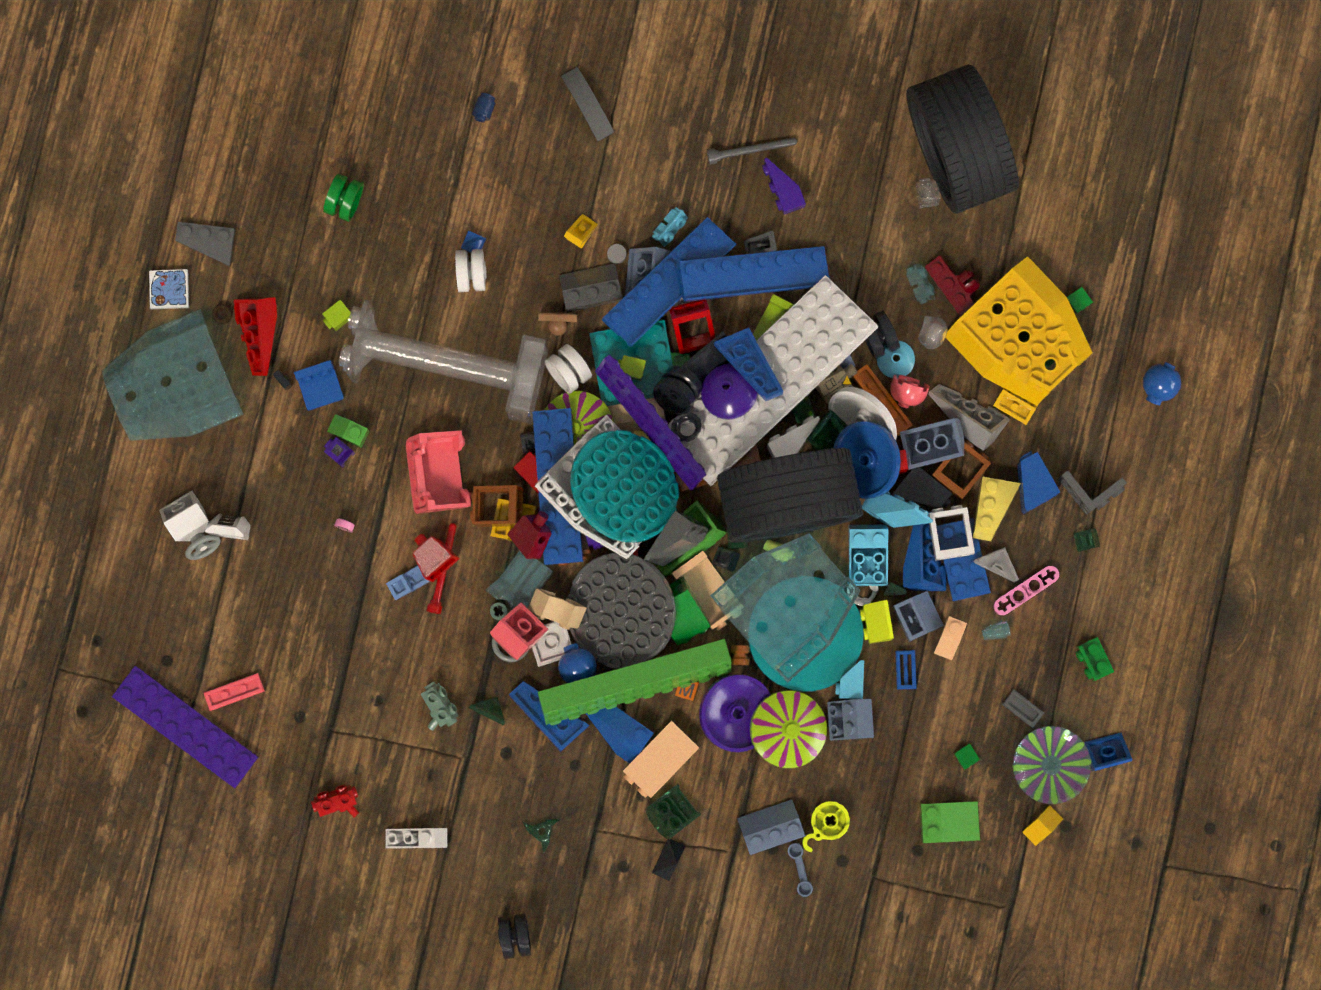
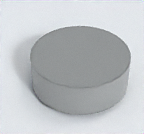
(616, 254)

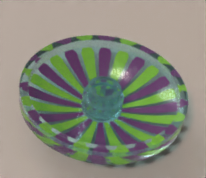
(1051, 765)

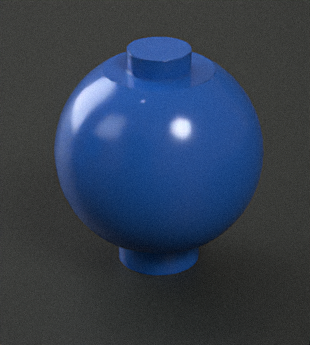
(1161, 383)
(576, 664)

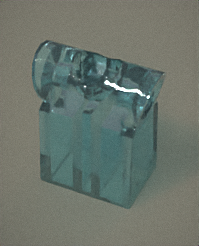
(520, 581)

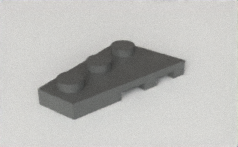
(209, 240)

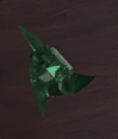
(542, 838)

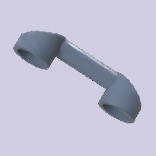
(796, 852)

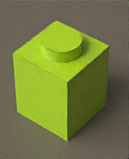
(336, 316)
(633, 367)

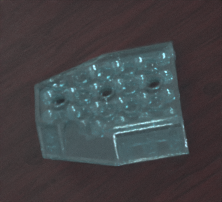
(193, 398)
(796, 632)

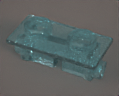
(918, 276)

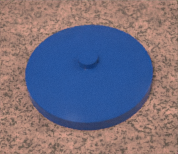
(873, 456)

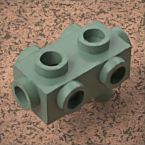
(440, 707)

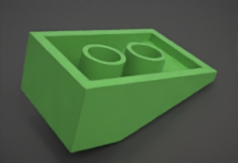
(949, 822)

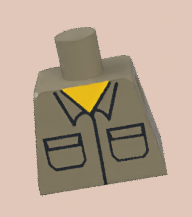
(835, 381)

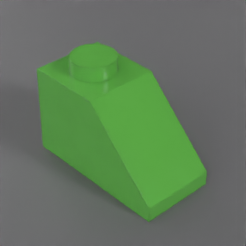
(348, 430)

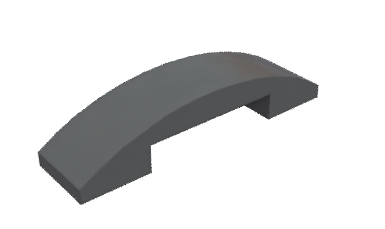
(587, 104)

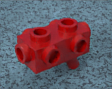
(337, 800)

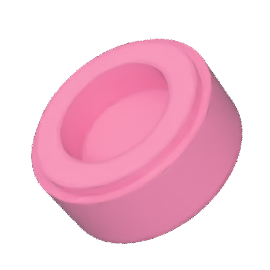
(344, 525)

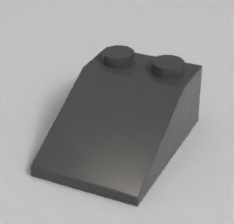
(677, 538)

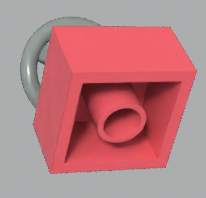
(517, 633)

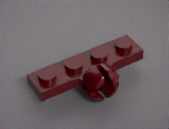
(954, 286)

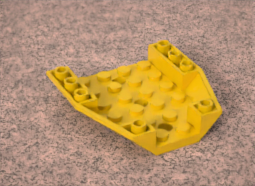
(1029, 305)

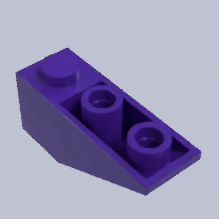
(786, 189)

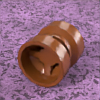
(740, 655)

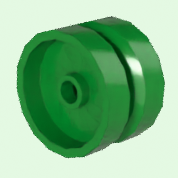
(343, 197)

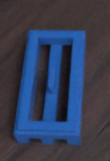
(905, 662)

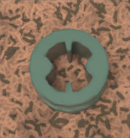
(492, 612)

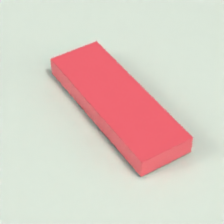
(234, 692)

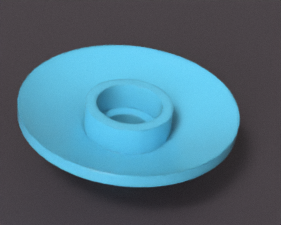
(902, 367)

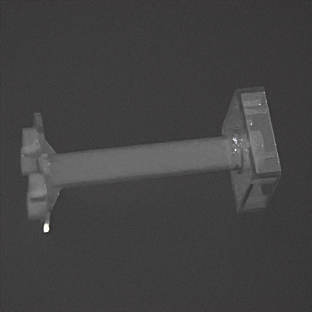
(519, 377)

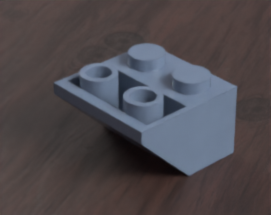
(917, 616)
(850, 719)

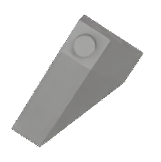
(978, 423)

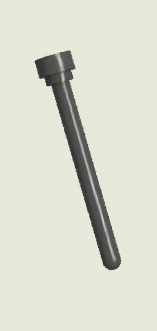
(716, 155)

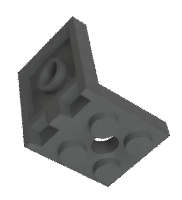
(1083, 499)

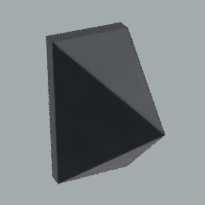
(668, 859)

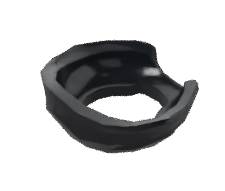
(693, 418)

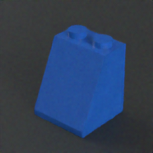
(1036, 482)

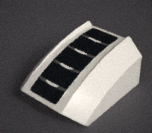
(229, 527)

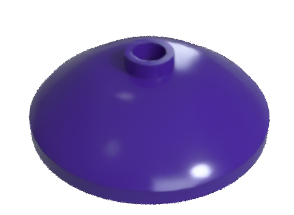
(731, 402)

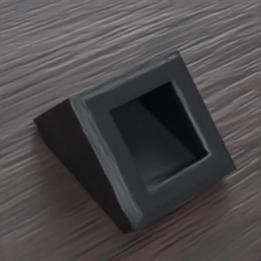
(726, 559)

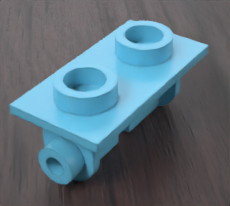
(665, 233)

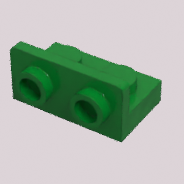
(1094, 659)

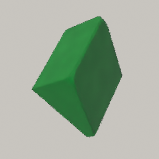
(966, 756)

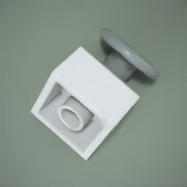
(187, 522)

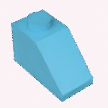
(851, 683)

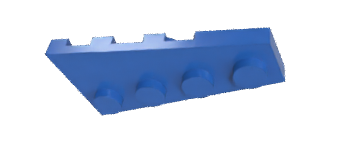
(748, 359)
(560, 734)

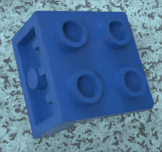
(319, 385)

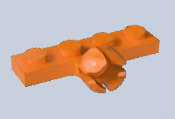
(869, 382)

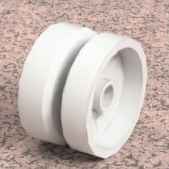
(471, 270)
(568, 368)

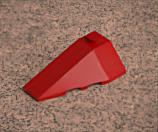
(258, 325)

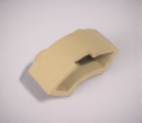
(548, 606)

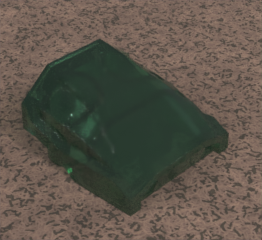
(671, 813)

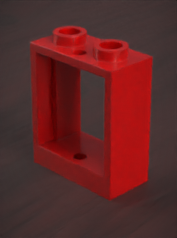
(681, 314)

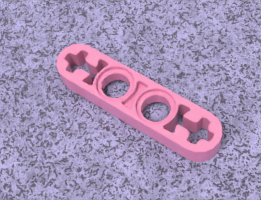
(1027, 592)

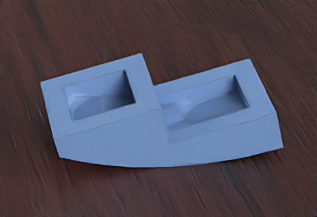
(406, 583)

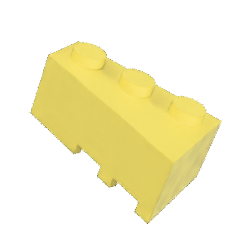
(992, 506)

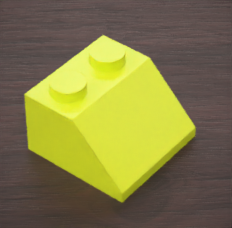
(877, 622)

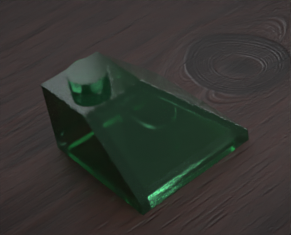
(826, 432)

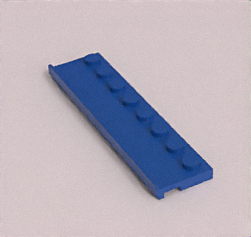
(752, 273)
(662, 286)

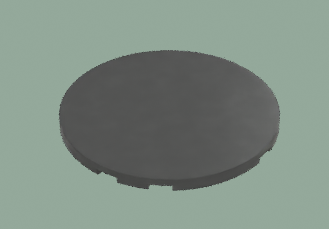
(626, 612)

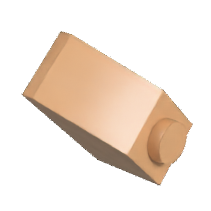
(950, 638)

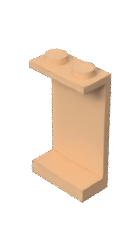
(703, 582)
(660, 760)

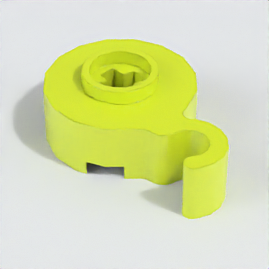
(821, 830)

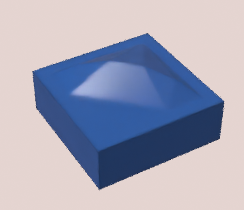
(473, 241)

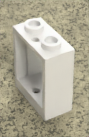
(956, 552)

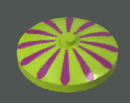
(586, 410)
(788, 729)

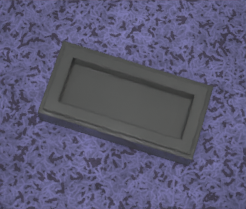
(1023, 708)

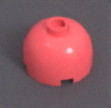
(908, 391)

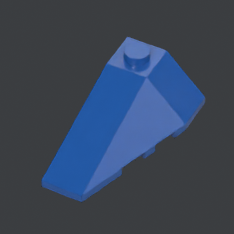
(920, 568)
(621, 732)

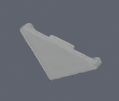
(998, 563)

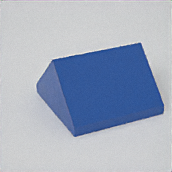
(1108, 751)

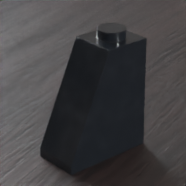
(923, 490)

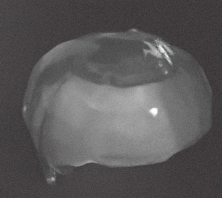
(933, 332)

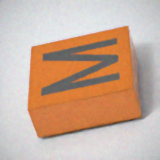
(688, 692)

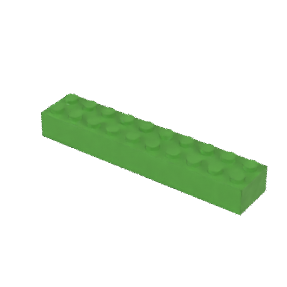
(635, 682)

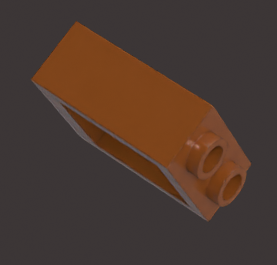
(950, 485)
(515, 505)

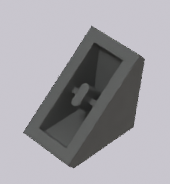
(761, 243)

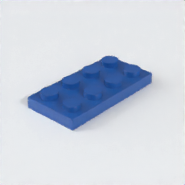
(963, 575)

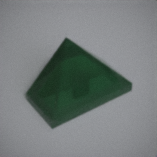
(490, 709)

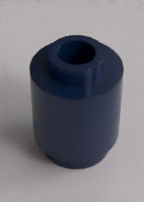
(483, 107)

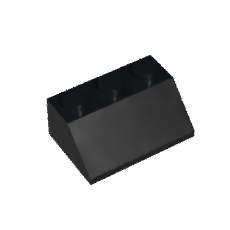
(706, 359)

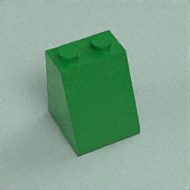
(689, 614)

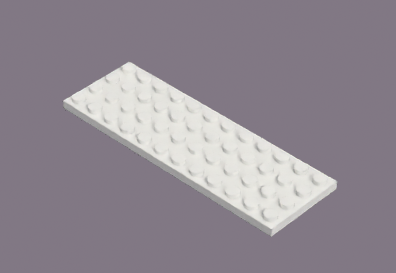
(801, 353)

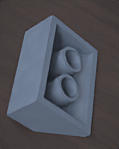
(641, 263)
(933, 443)
(771, 827)

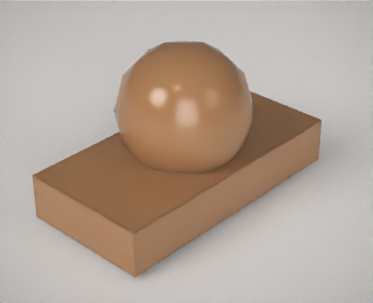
(557, 323)

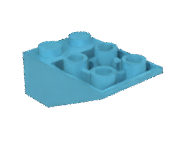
(895, 511)
(868, 554)

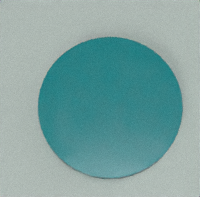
(624, 486)
(829, 664)

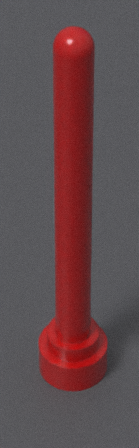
(435, 604)

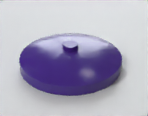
(728, 711)

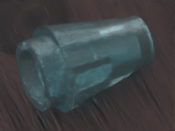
(997, 631)

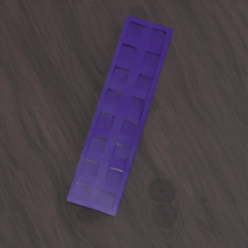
(650, 422)
(185, 727)

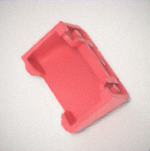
(436, 472)

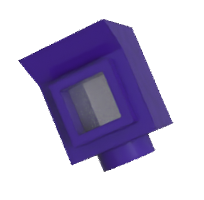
(338, 451)

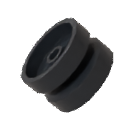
(884, 334)
(677, 390)
(512, 936)

